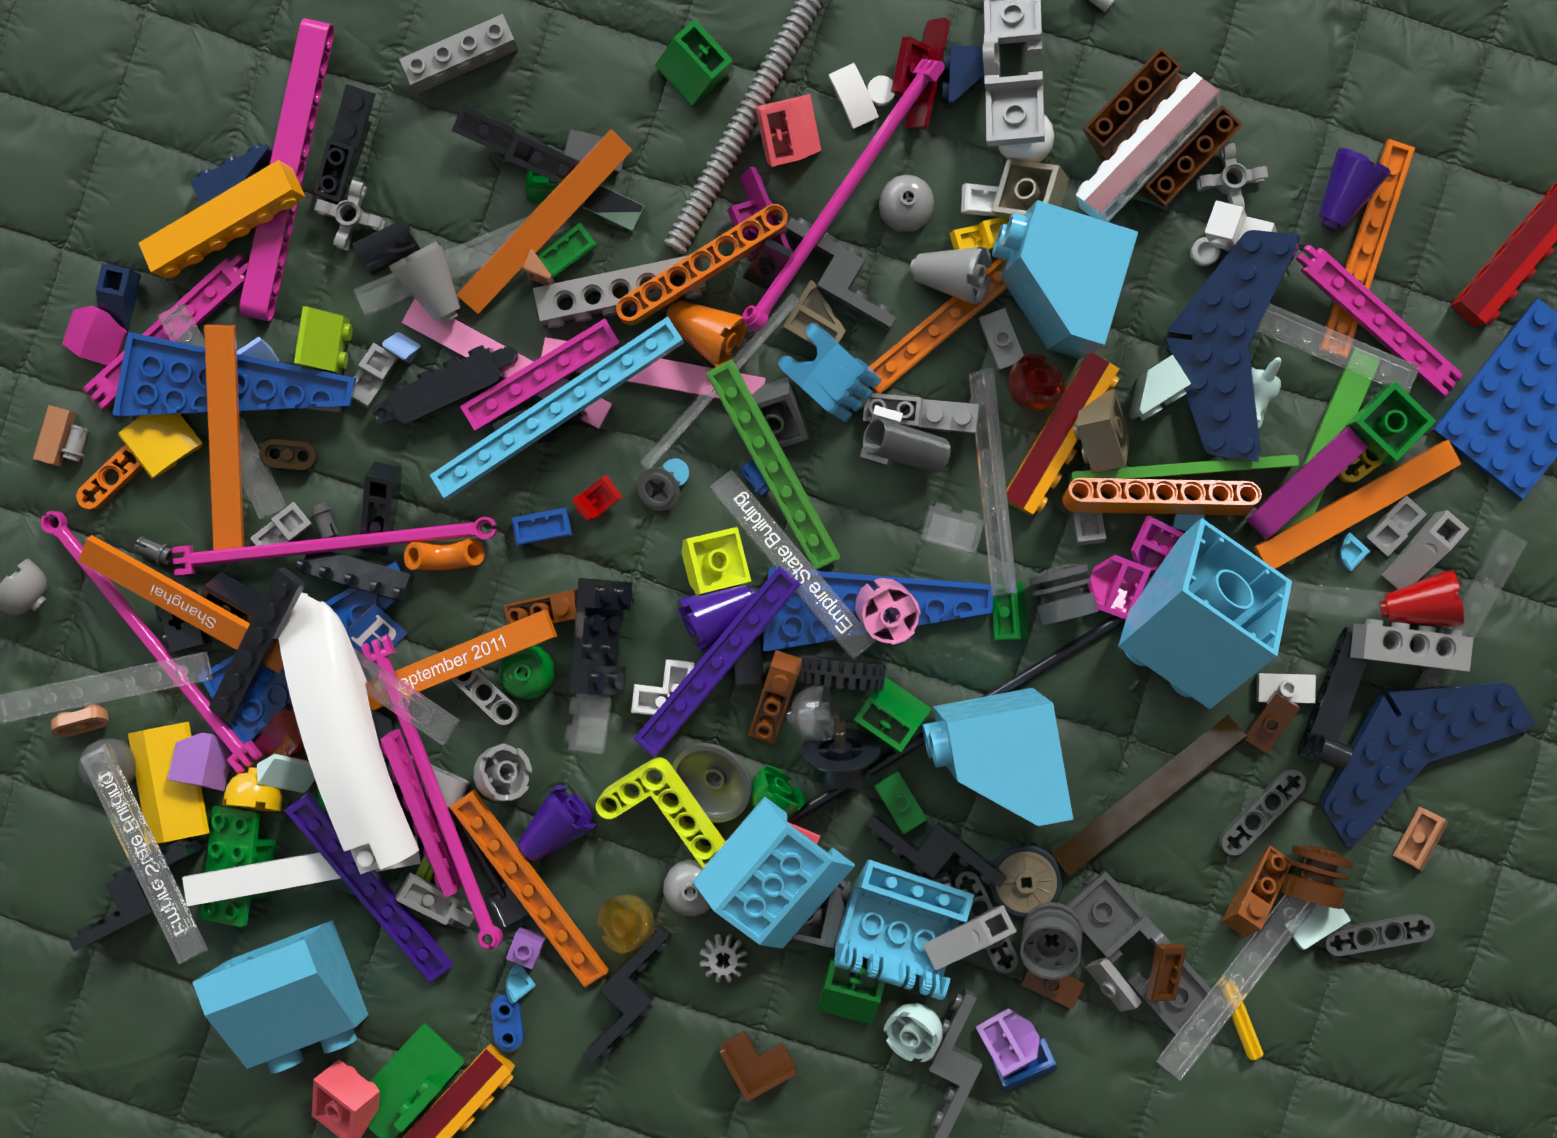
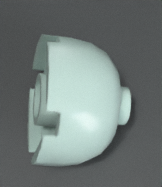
(914, 1032)

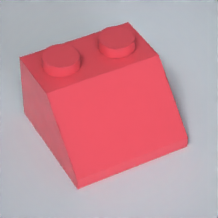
(344, 1100)

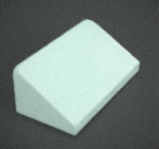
(285, 773)
(1319, 924)

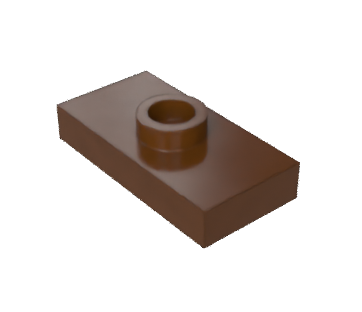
(1271, 722)
(1166, 972)
(1061, 990)

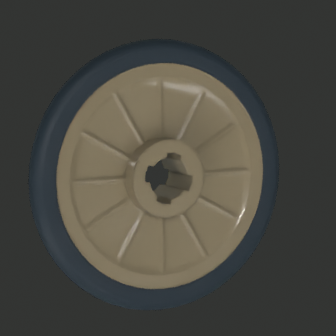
(1027, 862)

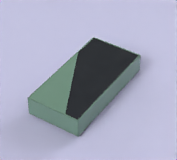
(614, 208)

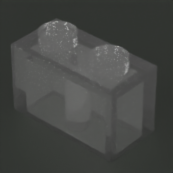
(951, 528)
(589, 723)

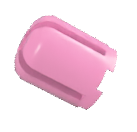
(902, 606)

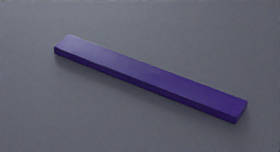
(717, 661)
(370, 890)

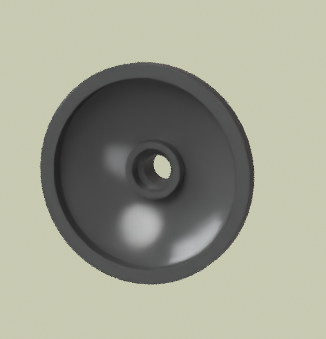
(719, 797)

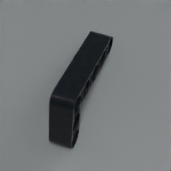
(1332, 707)

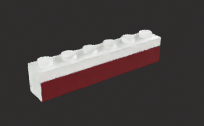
(1148, 148)

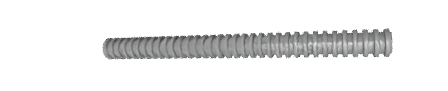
(742, 124)

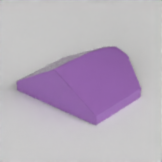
(200, 762)
(1009, 1041)

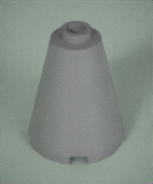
(955, 272)
(429, 281)

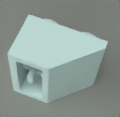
(1158, 385)

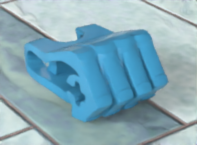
(833, 377)

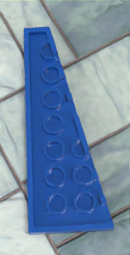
(171, 379)
(936, 600)
(271, 688)

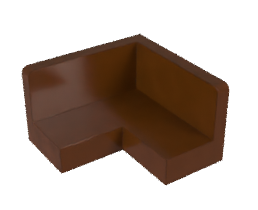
(756, 1072)

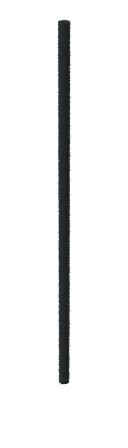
(1007, 686)

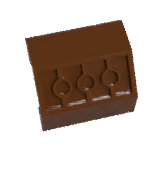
(1137, 103)

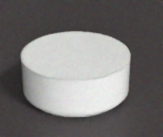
(880, 90)
(1203, 252)

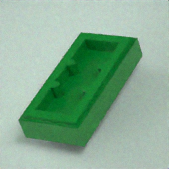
(567, 250)
(900, 802)

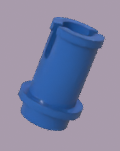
(755, 478)

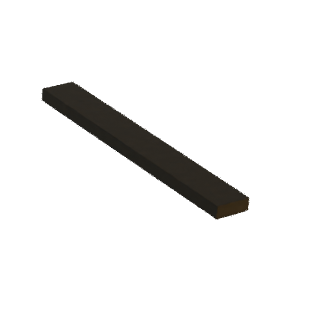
(1149, 796)

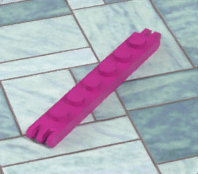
(201, 302)
(1378, 319)

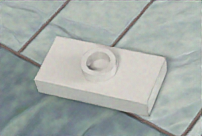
(978, 199)
(1295, 687)

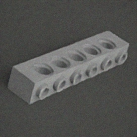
(549, 296)

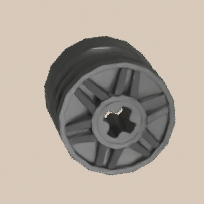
(1063, 594)
(1051, 941)

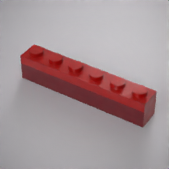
(1511, 264)

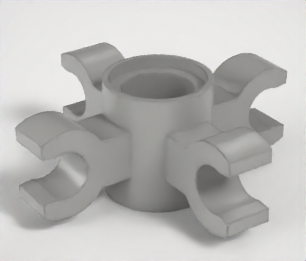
(1230, 165)
(344, 235)

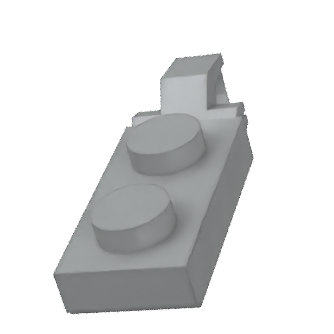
(431, 901)

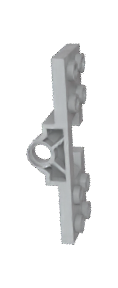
(1013, 102)

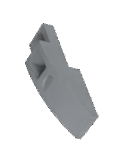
(927, 414)

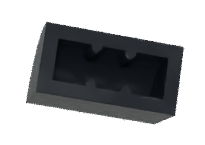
(387, 246)
(750, 666)

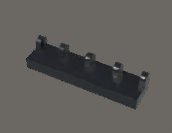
(357, 574)

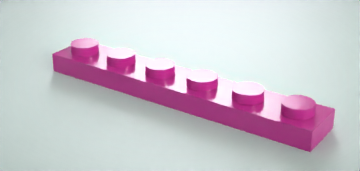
(540, 375)
(424, 822)

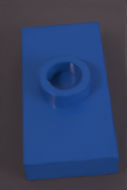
(542, 526)

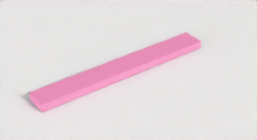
(463, 339)
(666, 373)

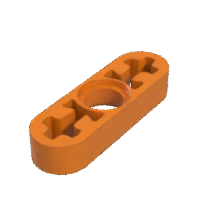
(101, 496)

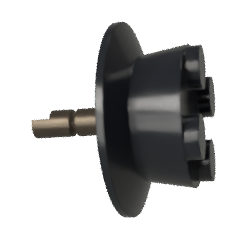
(844, 759)

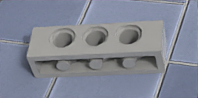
(459, 54)
(1454, 648)

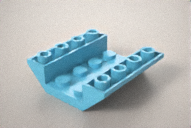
(770, 877)

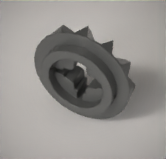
(646, 488)

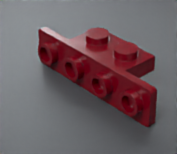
(909, 56)

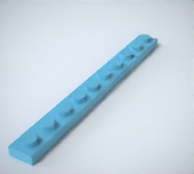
(557, 408)

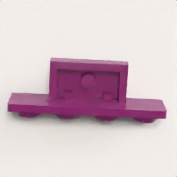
(758, 200)

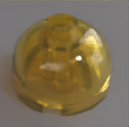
(626, 922)

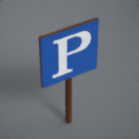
(373, 625)

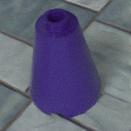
(1350, 187)
(712, 612)
(555, 824)

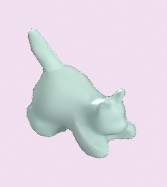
(1266, 387)

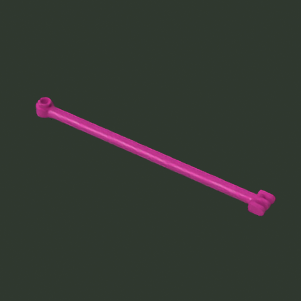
(925, 71)
(192, 559)
(152, 643)
(439, 806)

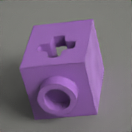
(526, 947)

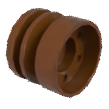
(1317, 876)

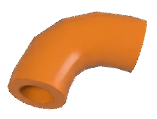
(444, 555)

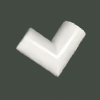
(650, 698)

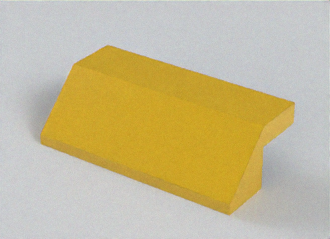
(169, 807)

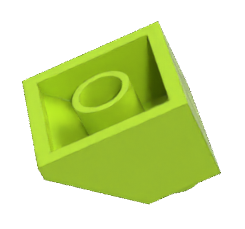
(323, 341)

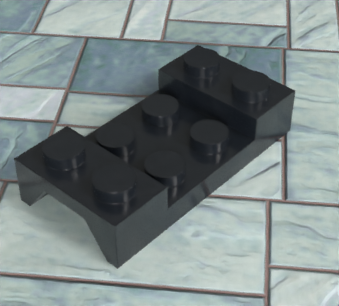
(598, 636)

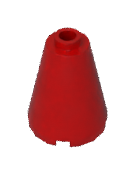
(1426, 602)

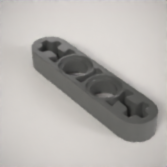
(1265, 815)
(1378, 937)
(1008, 948)

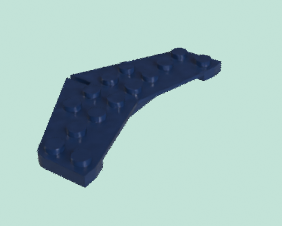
(1222, 326)
(1398, 746)

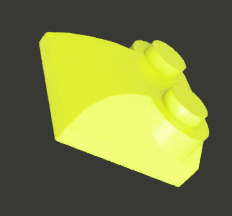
(715, 561)

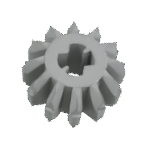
(734, 958)

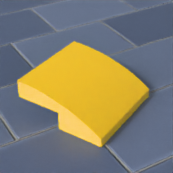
(160, 441)

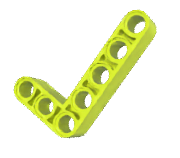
(673, 810)

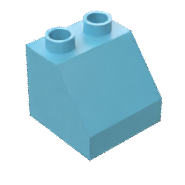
(1065, 274)
(1207, 616)
(1005, 751)
(284, 999)

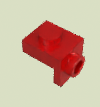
(597, 499)

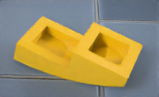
(979, 235)

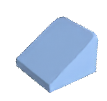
(402, 347)
(259, 349)

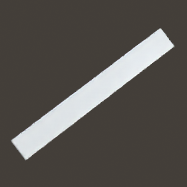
(266, 877)

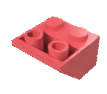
(788, 130)

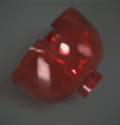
(1035, 382)

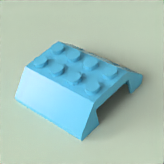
(891, 919)

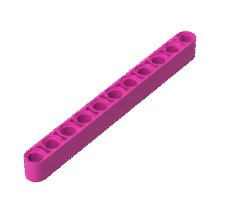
(292, 148)

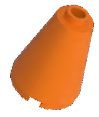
(708, 329)

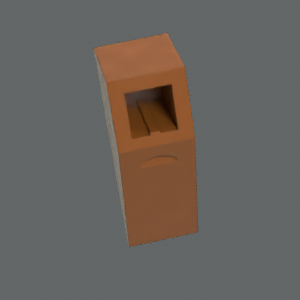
(559, 606)
(775, 697)
(1257, 893)

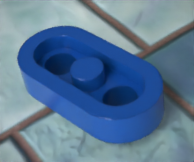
(507, 1023)

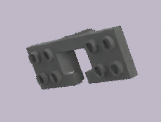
(1110, 921)

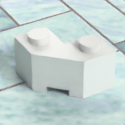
(1229, 223)

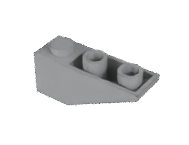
(1425, 549)
(969, 937)

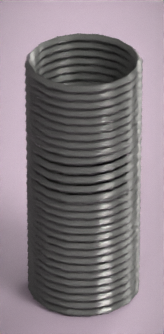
(906, 445)

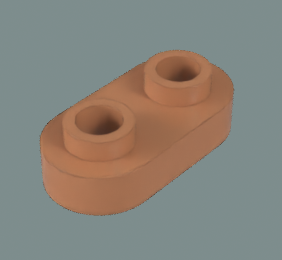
(79, 722)

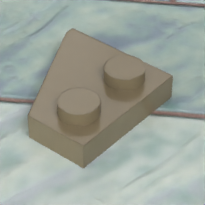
(813, 309)

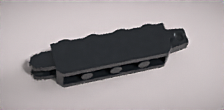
(445, 386)

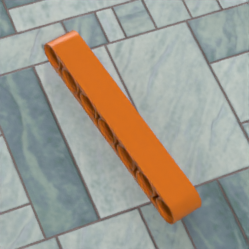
(709, 252)
(1172, 490)

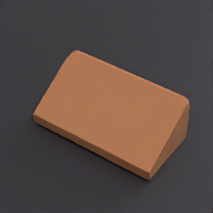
(536, 270)
(54, 435)
(1420, 838)

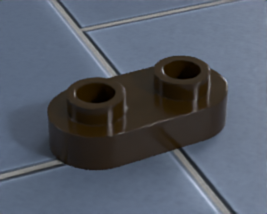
(289, 454)

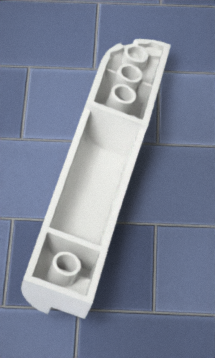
(341, 737)

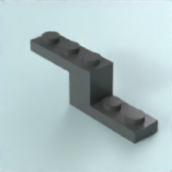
(841, 274)
(954, 1065)

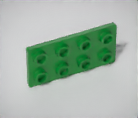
(230, 845)
(412, 1080)

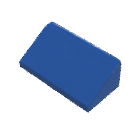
(1043, 1065)

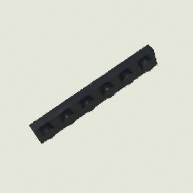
(257, 645)

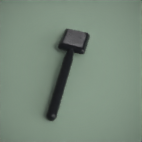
(501, 900)

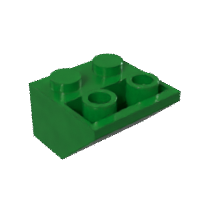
(694, 63)
(892, 716)
(850, 993)

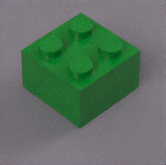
(1391, 423)

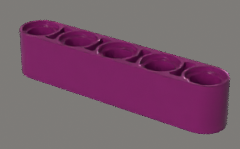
(1307, 483)

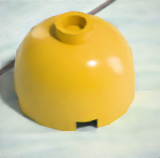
(247, 793)

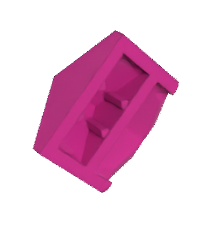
(94, 335)
(1154, 543)
(1118, 584)

